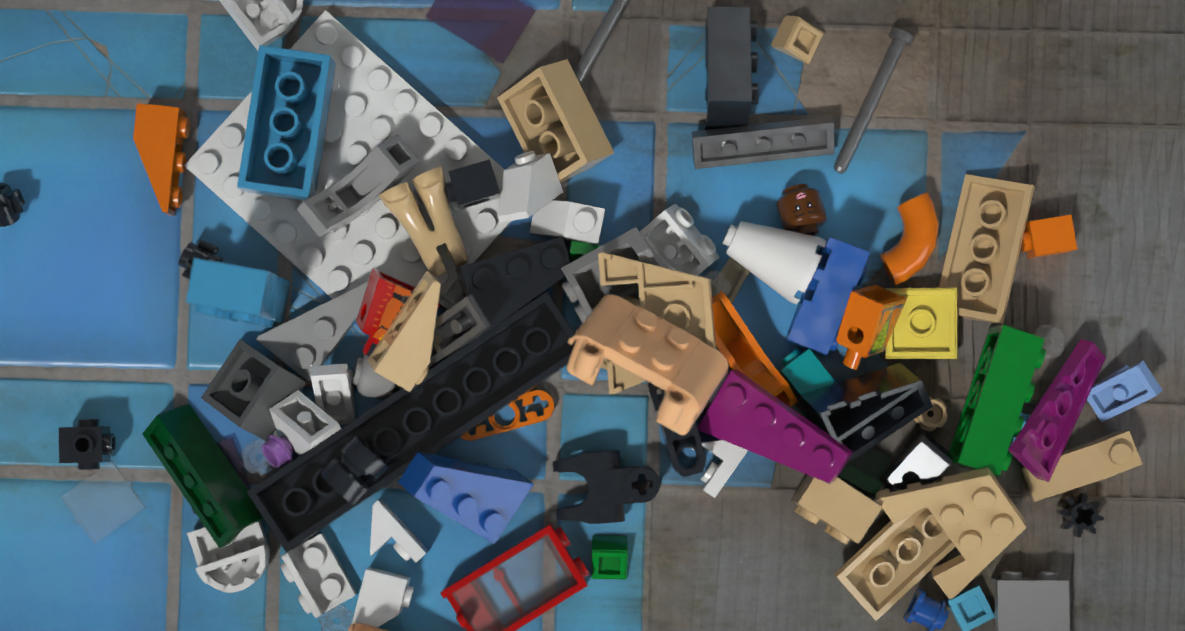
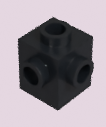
(74, 444)

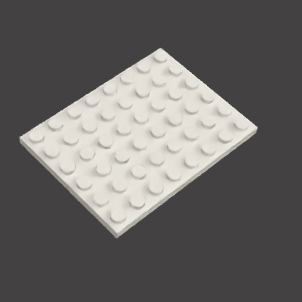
(365, 109)

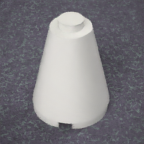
(775, 256)

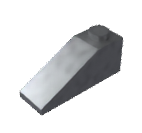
(457, 329)

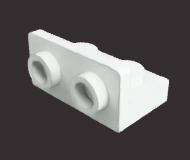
(678, 243)
(317, 575)

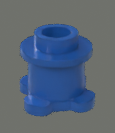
(926, 611)

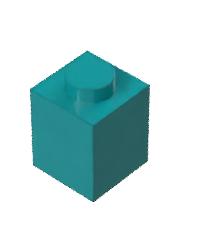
(804, 372)

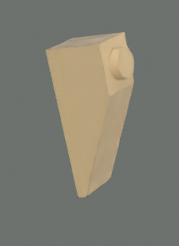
(408, 342)
(1086, 465)

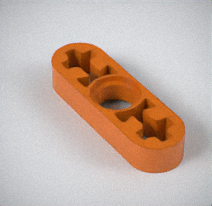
(532, 417)

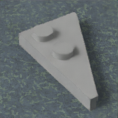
(315, 334)

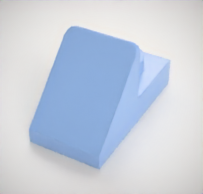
(1123, 390)

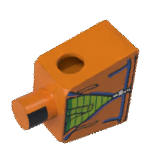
(868, 323)

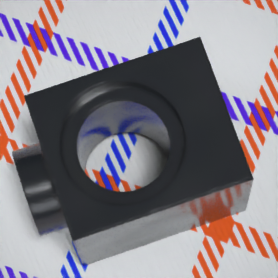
(472, 185)

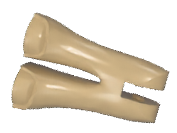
(433, 193)

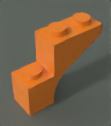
(743, 351)

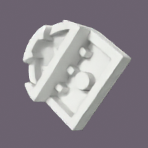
(264, 19)
(235, 564)

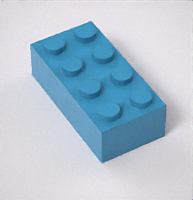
(286, 123)
(237, 293)

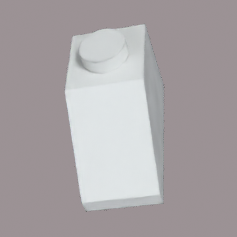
(527, 186)
(570, 221)
(302, 422)
(382, 597)

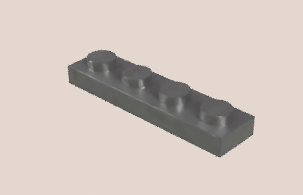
(763, 142)

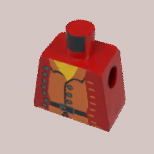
(380, 306)

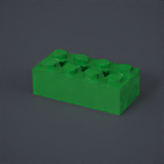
(996, 399)

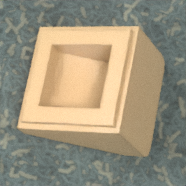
(797, 38)

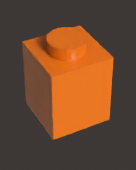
(1049, 237)

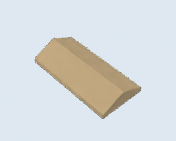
(986, 245)
(894, 561)

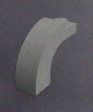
(360, 188)

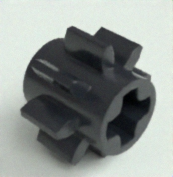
(10, 205)
(203, 251)
(1090, 516)

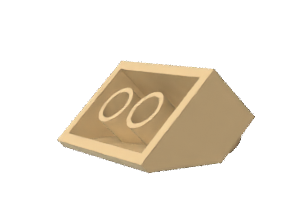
(556, 118)

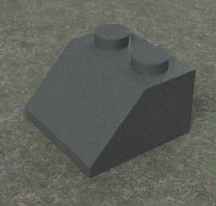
(249, 387)

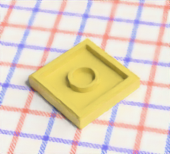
(926, 325)

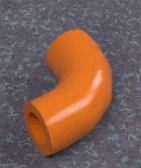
(917, 240)

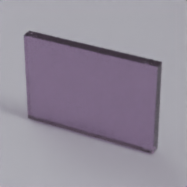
(485, 24)

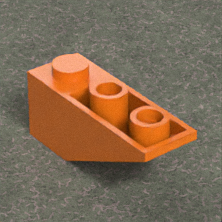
(160, 143)

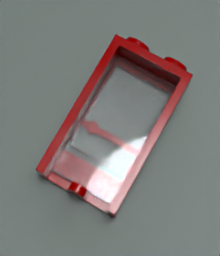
(518, 583)

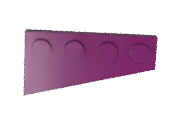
(1054, 418)
(768, 427)

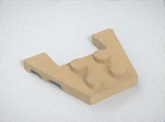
(669, 294)
(972, 514)

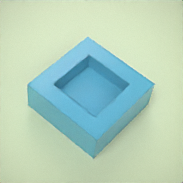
(970, 608)

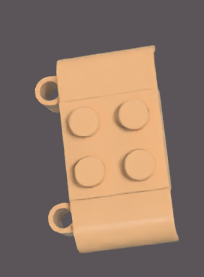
(652, 351)

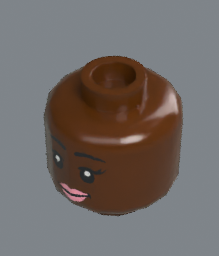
(801, 209)

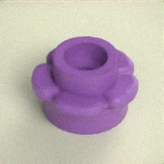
(277, 451)

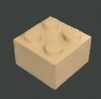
(838, 506)

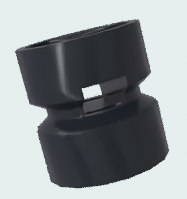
(354, 469)

